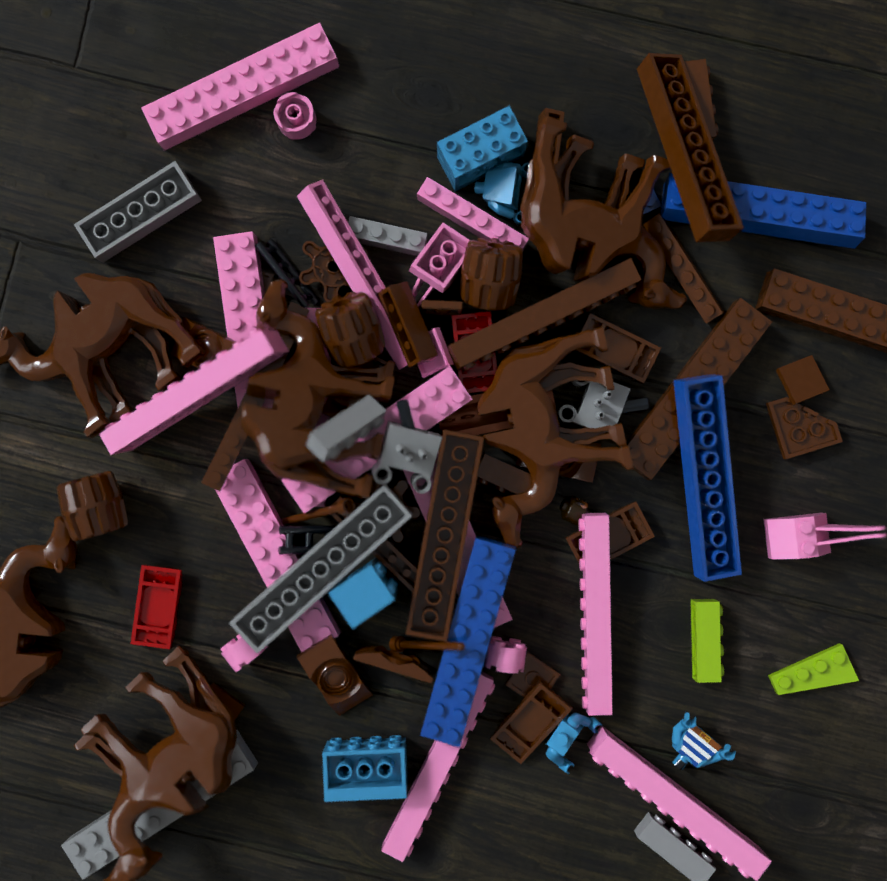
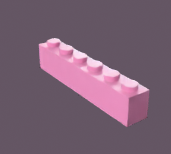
(467, 214)

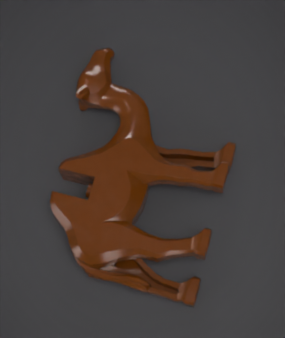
(590, 227)
(96, 331)
(299, 399)
(537, 438)
(25, 617)
(164, 775)

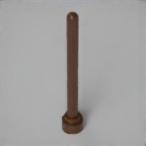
(343, 506)
(399, 644)

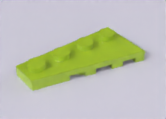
(816, 671)

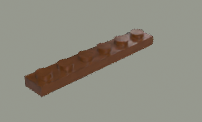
(684, 269)

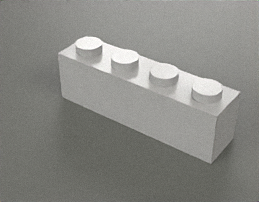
(388, 236)
(346, 428)
(674, 849)

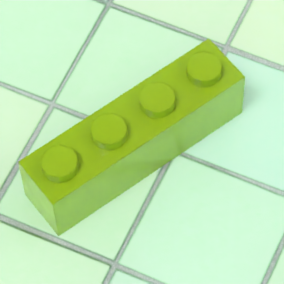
(706, 640)

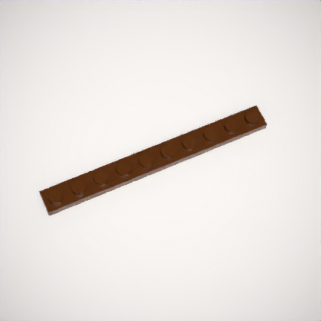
(235, 434)

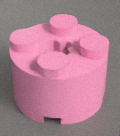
(290, 105)
(239, 653)
(506, 655)

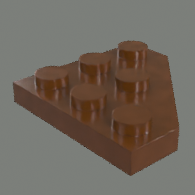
(800, 428)

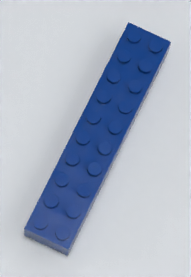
(784, 213)
(707, 476)
(473, 626)

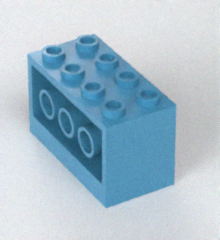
(481, 148)
(364, 592)
(365, 768)

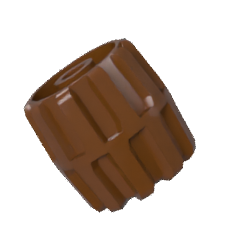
(491, 274)
(350, 329)
(92, 505)

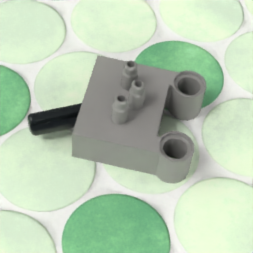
(601, 406)
(407, 450)

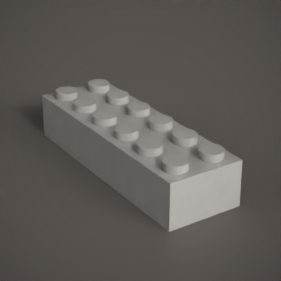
(137, 212)

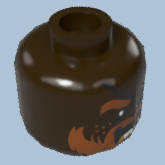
(573, 509)

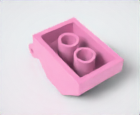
(439, 261)
(807, 535)

